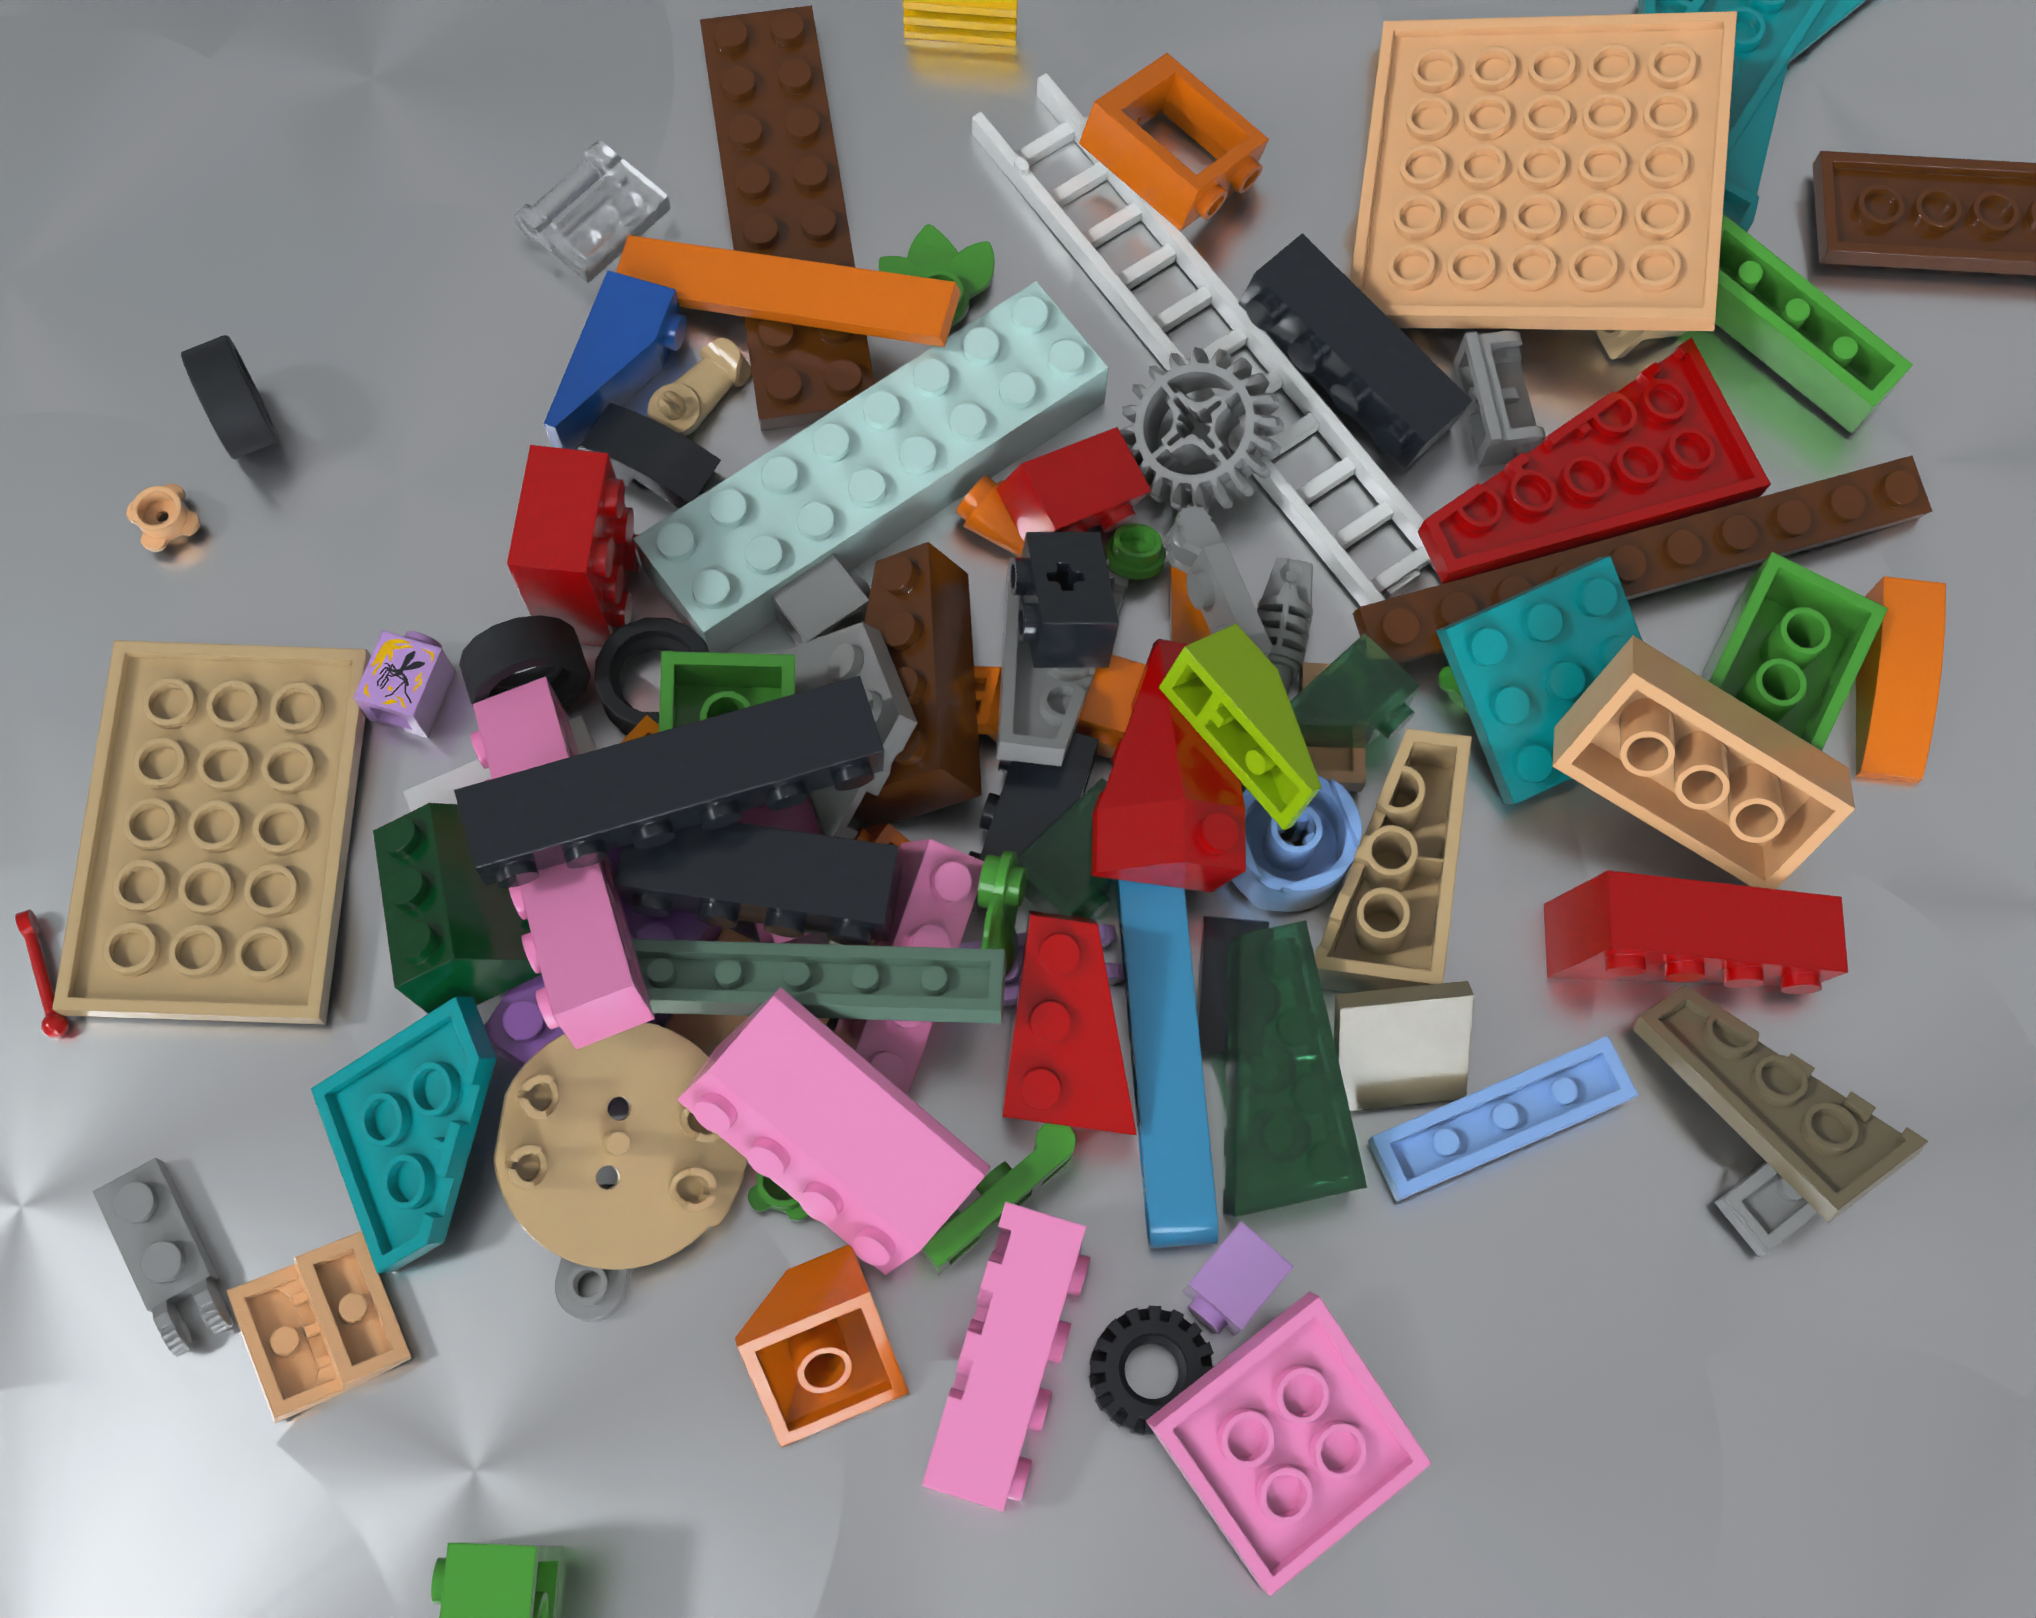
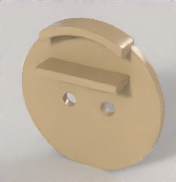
(560, 1134)

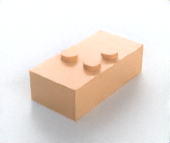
(1702, 766)

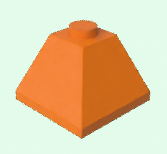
(819, 1348)

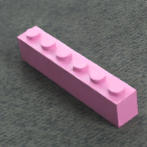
(573, 913)

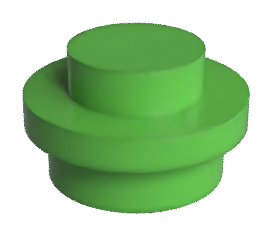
(1135, 551)

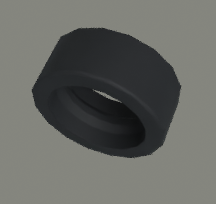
(229, 396)
(521, 643)
(622, 648)

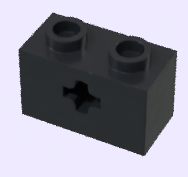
(1065, 600)

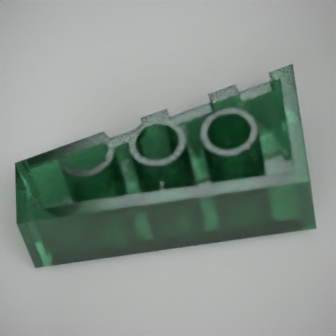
(1286, 1095)

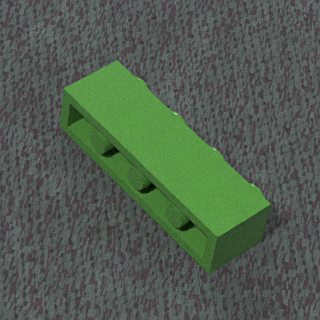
(1802, 331)

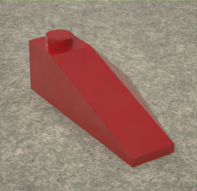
(1170, 800)

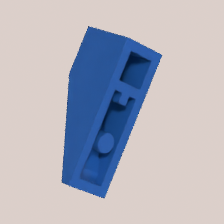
(616, 354)

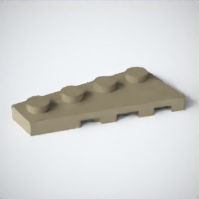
(1800, 1126)

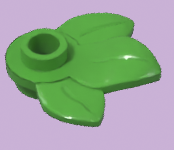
(936, 258)
(1002, 892)

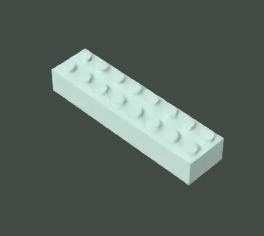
(874, 466)

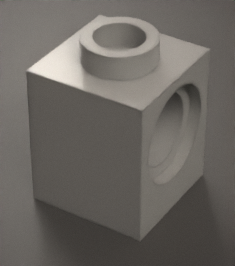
(821, 601)

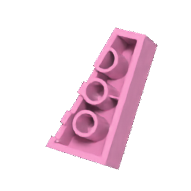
(1006, 1357)

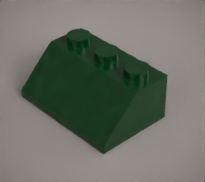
(441, 919)

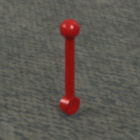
(53, 1024)

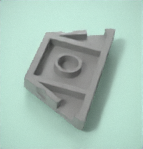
(841, 656)

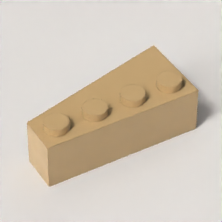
(1400, 889)

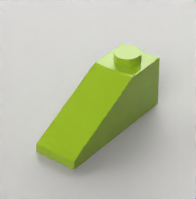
(1246, 718)

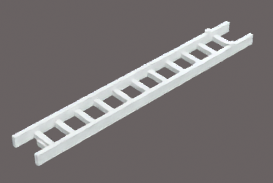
(1212, 291)

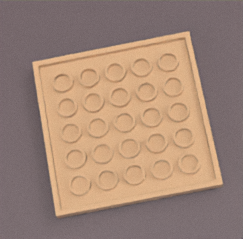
(1548, 172)

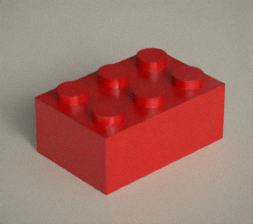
(574, 542)

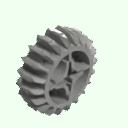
(1218, 413)

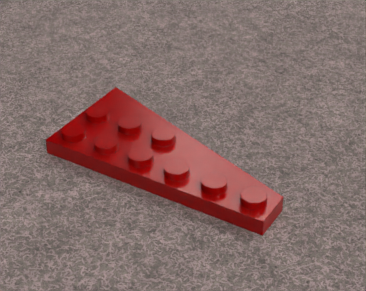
(1618, 467)

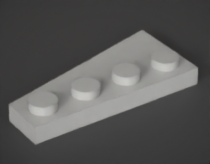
(1039, 704)

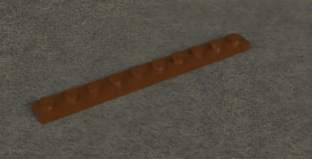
(1668, 552)

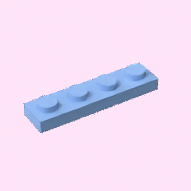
(1502, 1118)

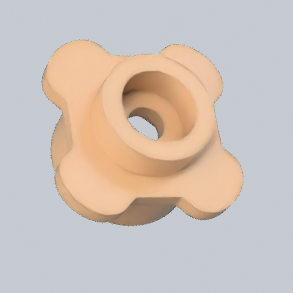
(154, 503)

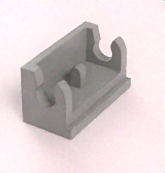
(1501, 409)

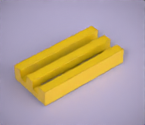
(962, 21)

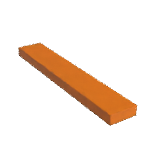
(796, 290)

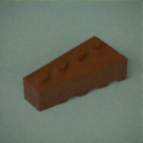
(925, 620)

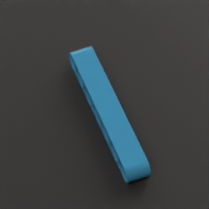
(1166, 1066)

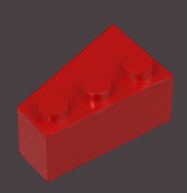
(1064, 1032)

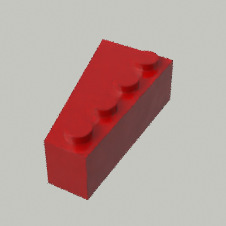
(1694, 933)

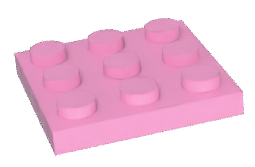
(1289, 1442)

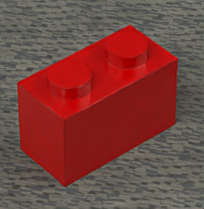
(1076, 487)

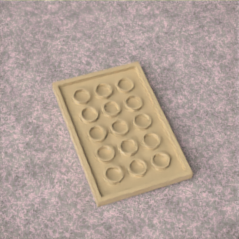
(215, 834)

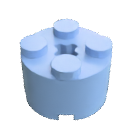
(1304, 875)

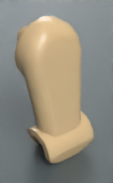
(695, 393)

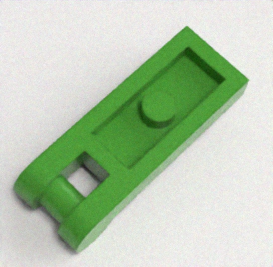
(1003, 1184)

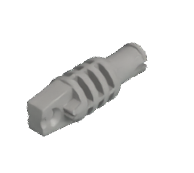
(1288, 615)

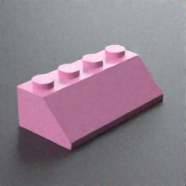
(833, 1132)

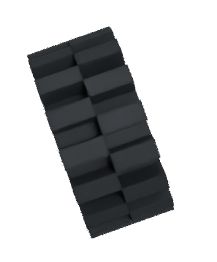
(1120, 1339)

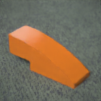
(1901, 680)

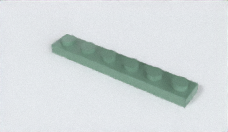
(825, 979)

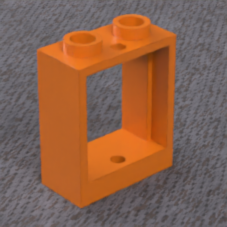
(1148, 168)

